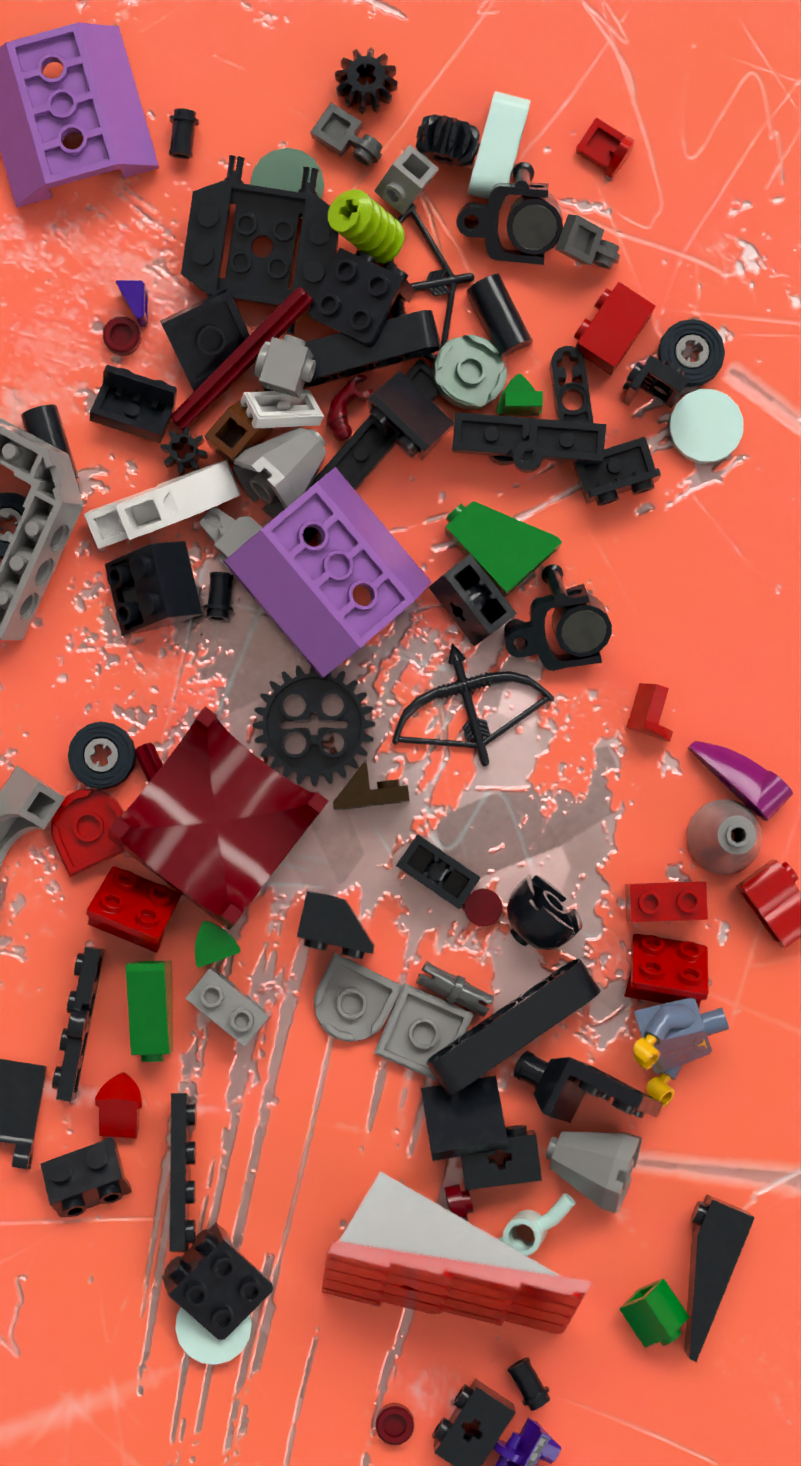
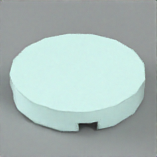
(706, 426)
(206, 1348)

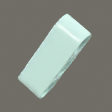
(499, 143)

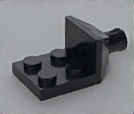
(565, 1081)

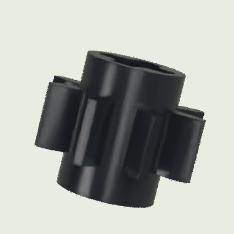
(177, 443)

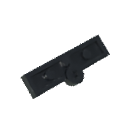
(529, 439)
(75, 1037)
(181, 1186)

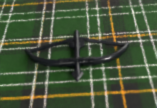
(436, 280)
(475, 726)

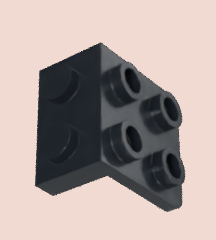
(358, 295)
(216, 1283)

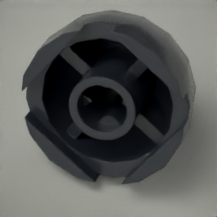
(540, 916)

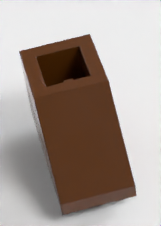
(234, 433)

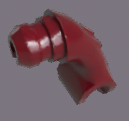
(337, 413)

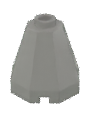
(280, 468)
(596, 1164)

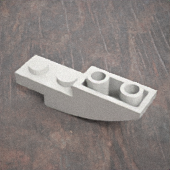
(162, 504)

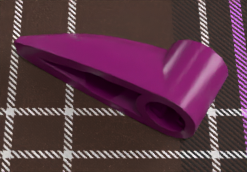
(751, 783)

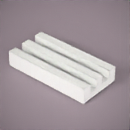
(277, 409)

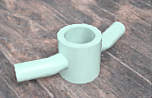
(537, 1223)

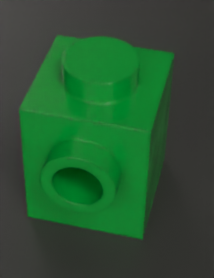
(655, 1314)

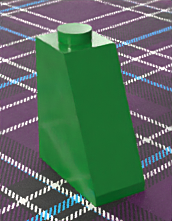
(500, 544)
(150, 1009)

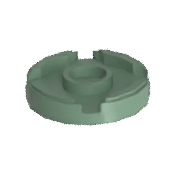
(284, 171)
(469, 372)

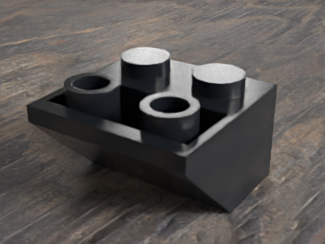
(409, 415)
(153, 587)
(333, 922)

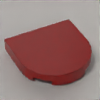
(82, 829)

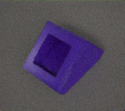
(136, 297)

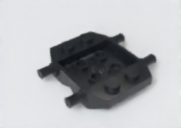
(258, 214)

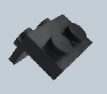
(658, 379)
(134, 404)
(623, 469)
(85, 1178)

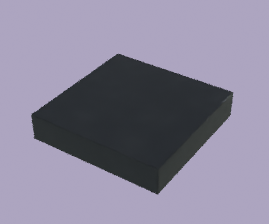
(205, 335)
(465, 1121)

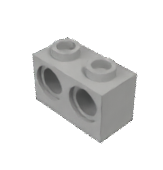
(228, 1006)

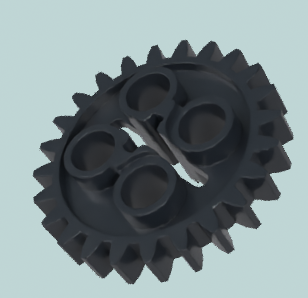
(313, 759)

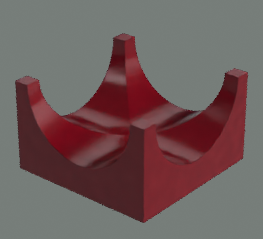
(215, 821)

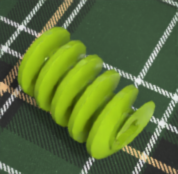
(366, 225)

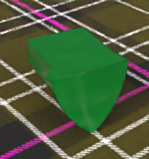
(520, 399)
(213, 944)

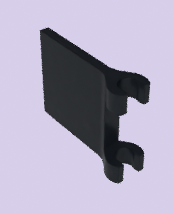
(19, 1107)

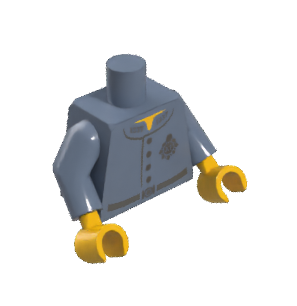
(671, 1037)

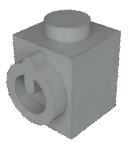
(406, 179)
(285, 365)

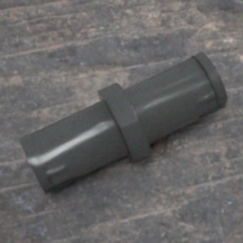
(455, 989)

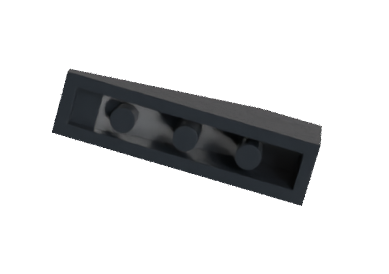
(715, 1249)

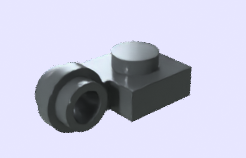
(340, 129)
(583, 243)

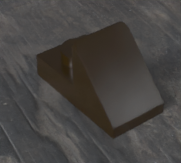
(358, 793)

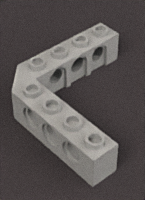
(42, 530)

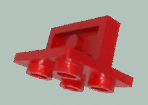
(133, 908)
(667, 970)

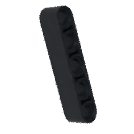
(397, 341)
(513, 1026)

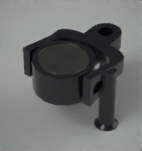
(532, 221)
(577, 621)

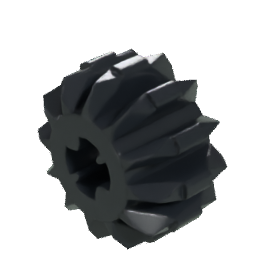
(366, 67)
(447, 140)

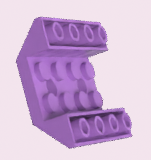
(89, 98)
(312, 587)

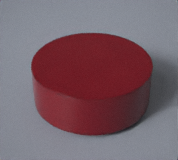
(122, 336)
(483, 907)
(394, 1423)

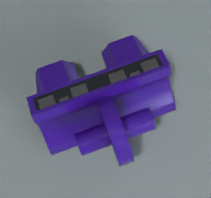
(527, 1446)

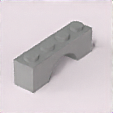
(24, 807)

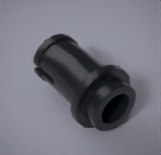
(182, 133)
(219, 596)
(529, 1384)

